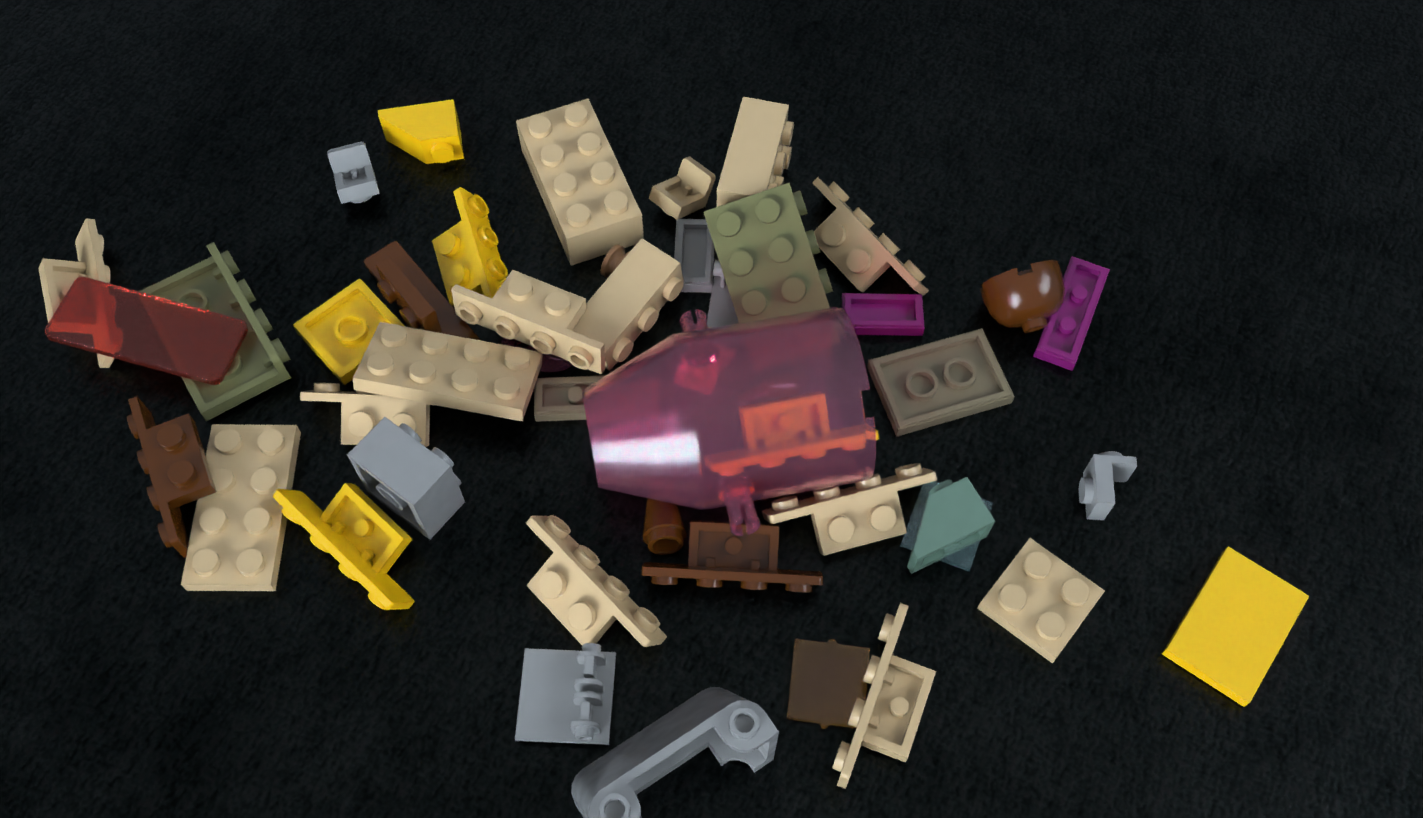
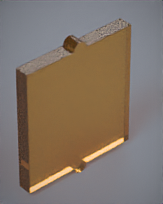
(826, 682)

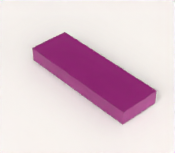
(1068, 327)

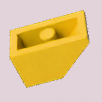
(425, 130)

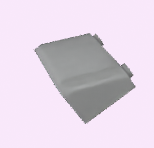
(712, 718)

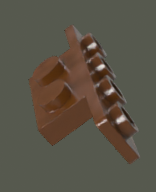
(414, 293)
(176, 468)
(721, 556)

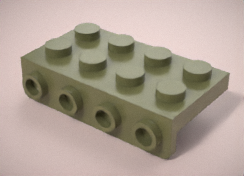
(768, 255)
(258, 360)

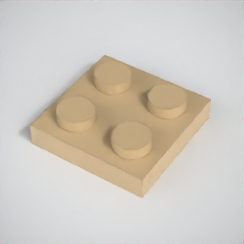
(1041, 600)

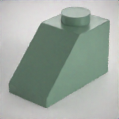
(949, 523)

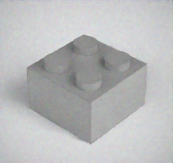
(408, 476)

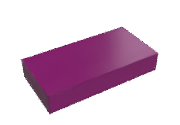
(885, 313)

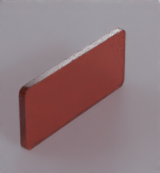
(147, 330)

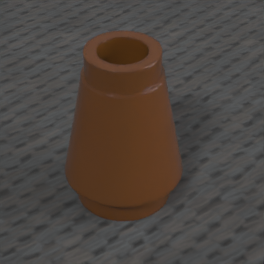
(663, 527)

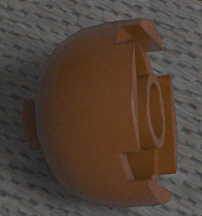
(1025, 296)

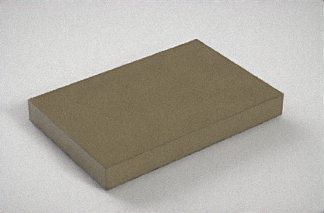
(939, 382)

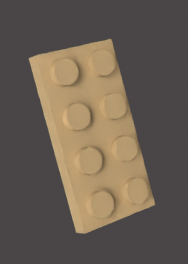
(448, 371)
(241, 526)

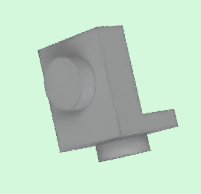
(353, 173)
(1098, 480)

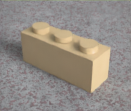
(630, 300)

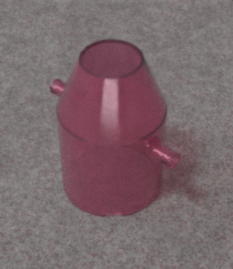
(735, 414)

